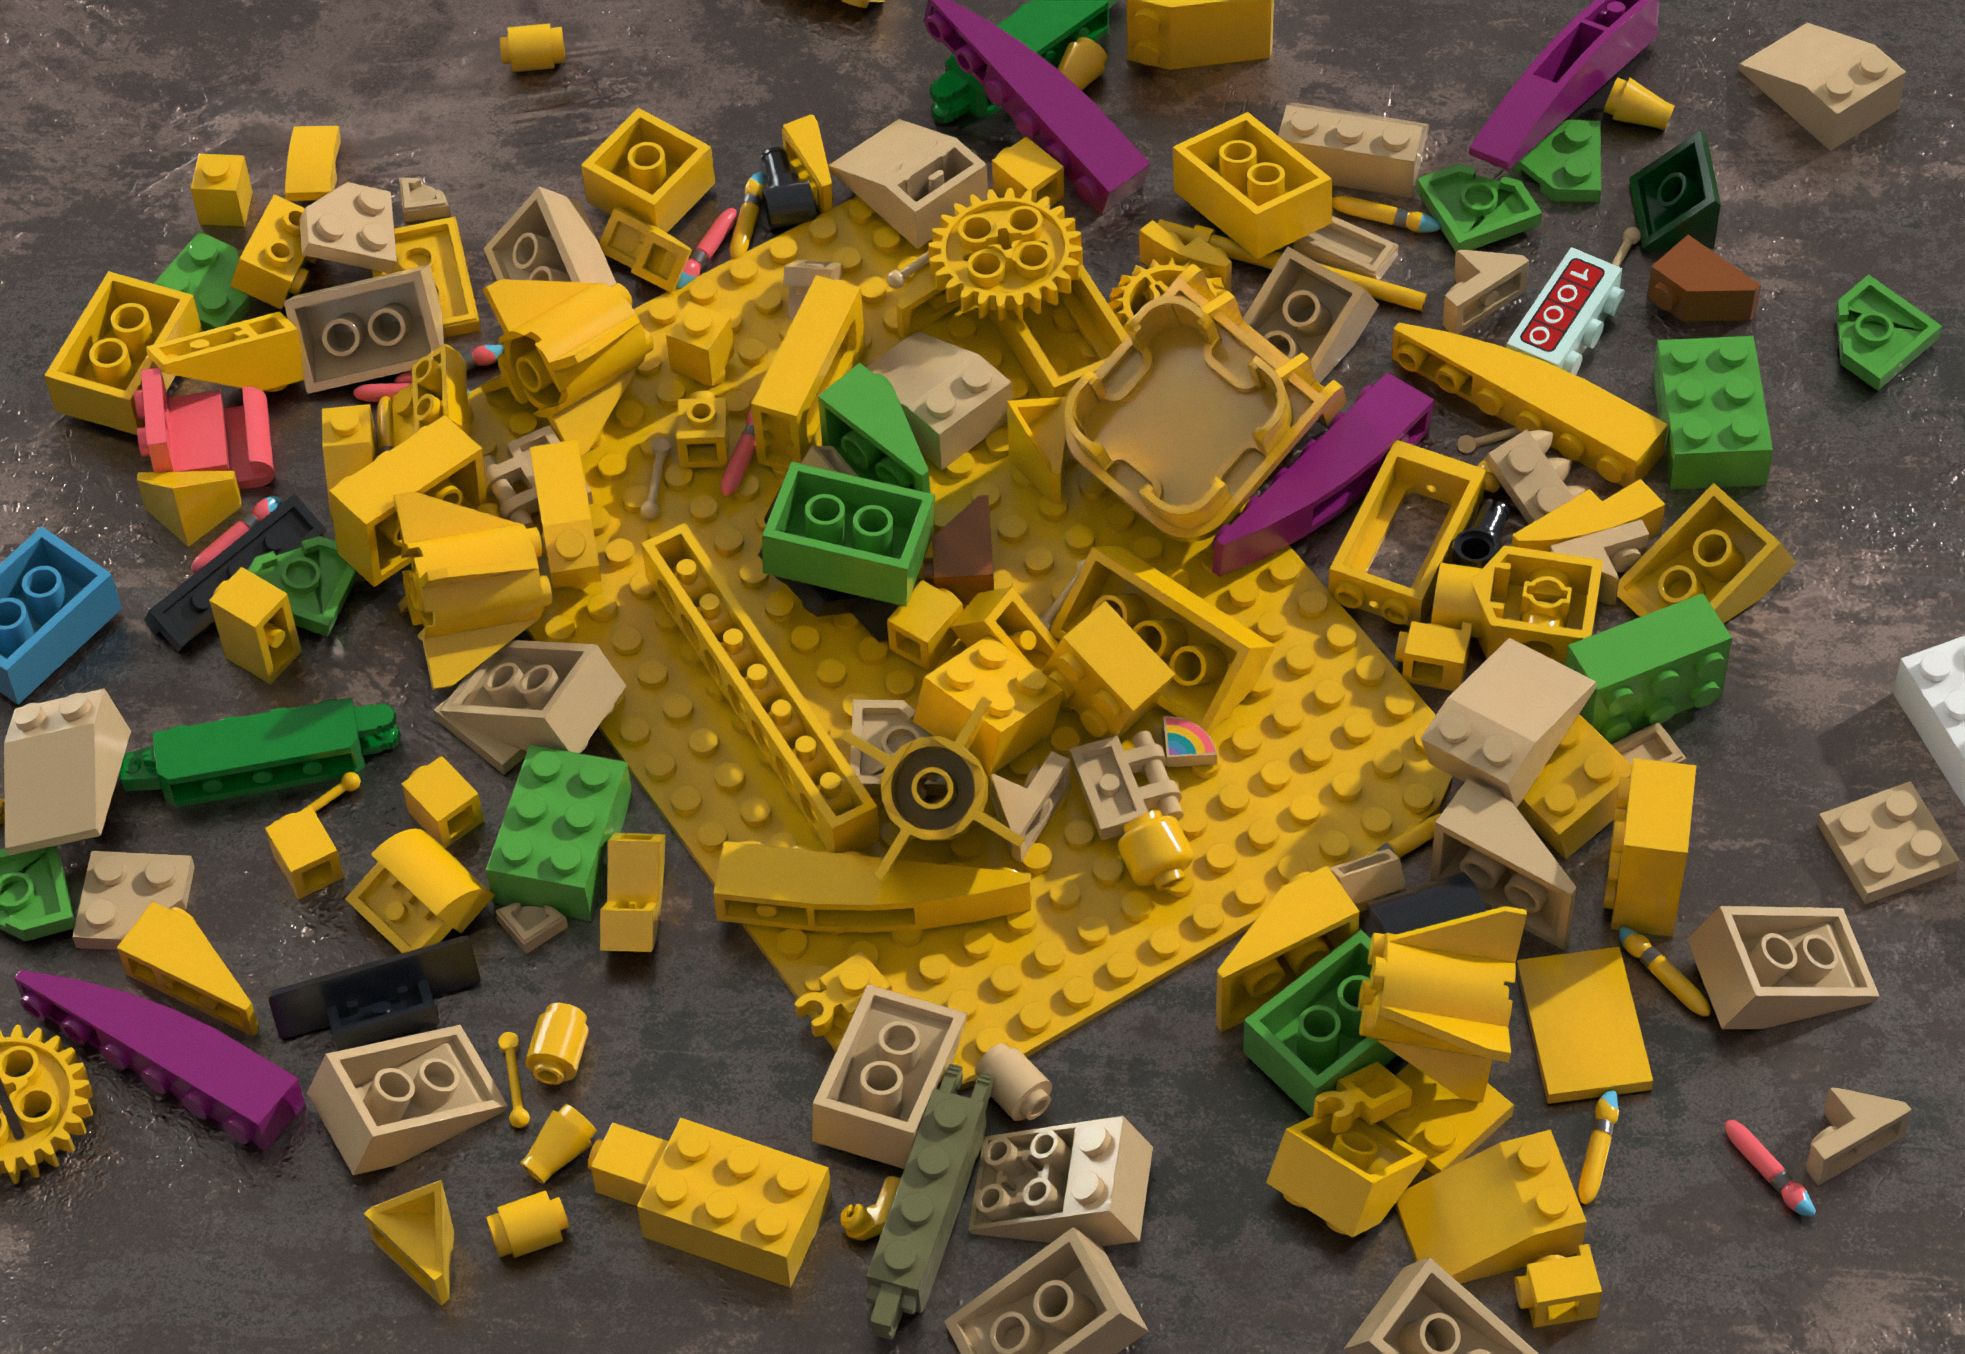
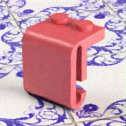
(202, 435)

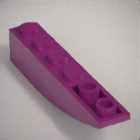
(1565, 76)
(1043, 105)
(1326, 475)
(171, 1054)

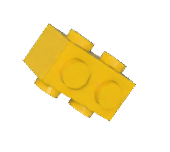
(273, 256)

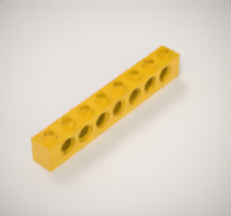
(761, 692)

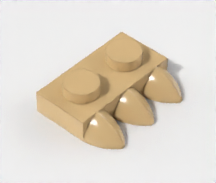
(1529, 477)

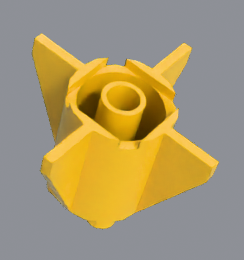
(567, 350)
(468, 583)
(907, 799)
(1443, 996)

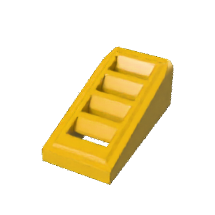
(808, 158)

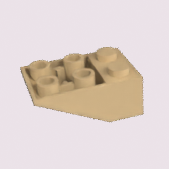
(912, 177)
(1063, 1178)

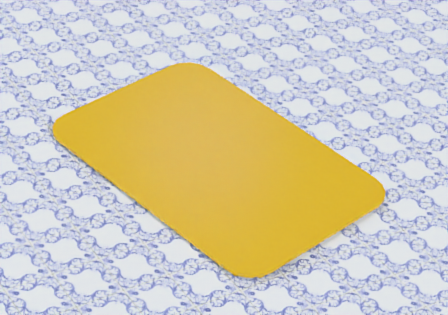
(1306, 765)

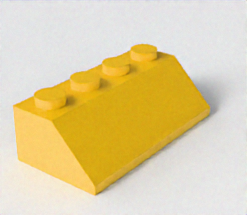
(1206, 649)

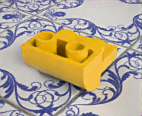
(435, 391)
(417, 892)

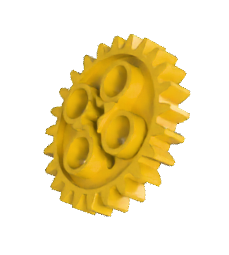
(1005, 254)
(53, 1085)

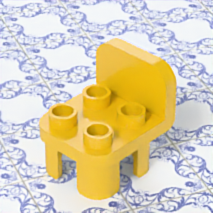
(1193, 411)

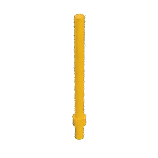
(1376, 288)

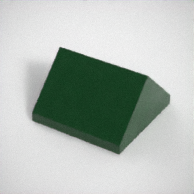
(1677, 197)

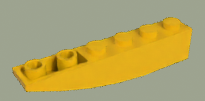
(1533, 396)
(842, 895)

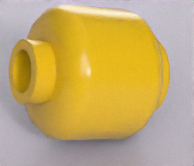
(1155, 850)

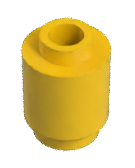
(533, 47)
(557, 1043)
(527, 1225)

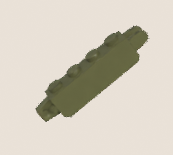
(927, 1201)

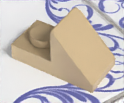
(800, 276)
(1483, 286)
(1618, 549)
(1031, 806)
(1859, 1129)

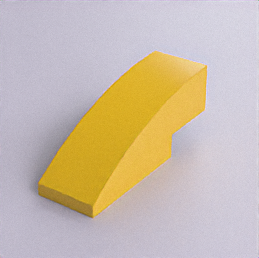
(1589, 515)

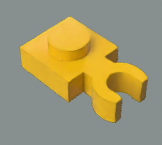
(840, 992)
(1367, 1093)

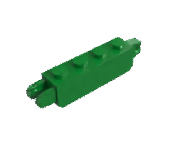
(1038, 24)
(260, 751)

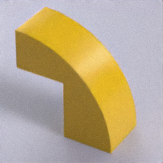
(633, 892)

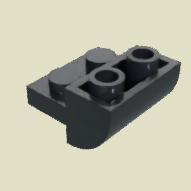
(1423, 906)

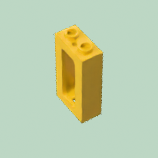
(1092, 318)
(815, 353)
(1404, 472)

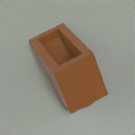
(1701, 285)
(963, 553)

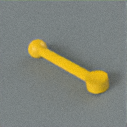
(349, 782)
(509, 1045)

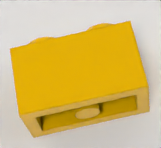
(255, 625)

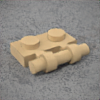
(519, 466)
(1110, 786)

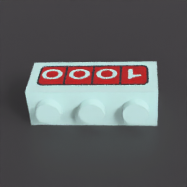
(1570, 311)

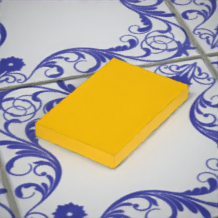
(440, 246)
(1583, 1025)

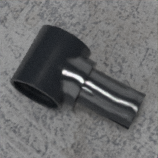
(785, 197)
(1481, 542)

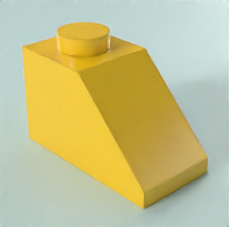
(347, 442)
(1008, 621)

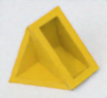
(1039, 443)
(190, 500)
(417, 1236)

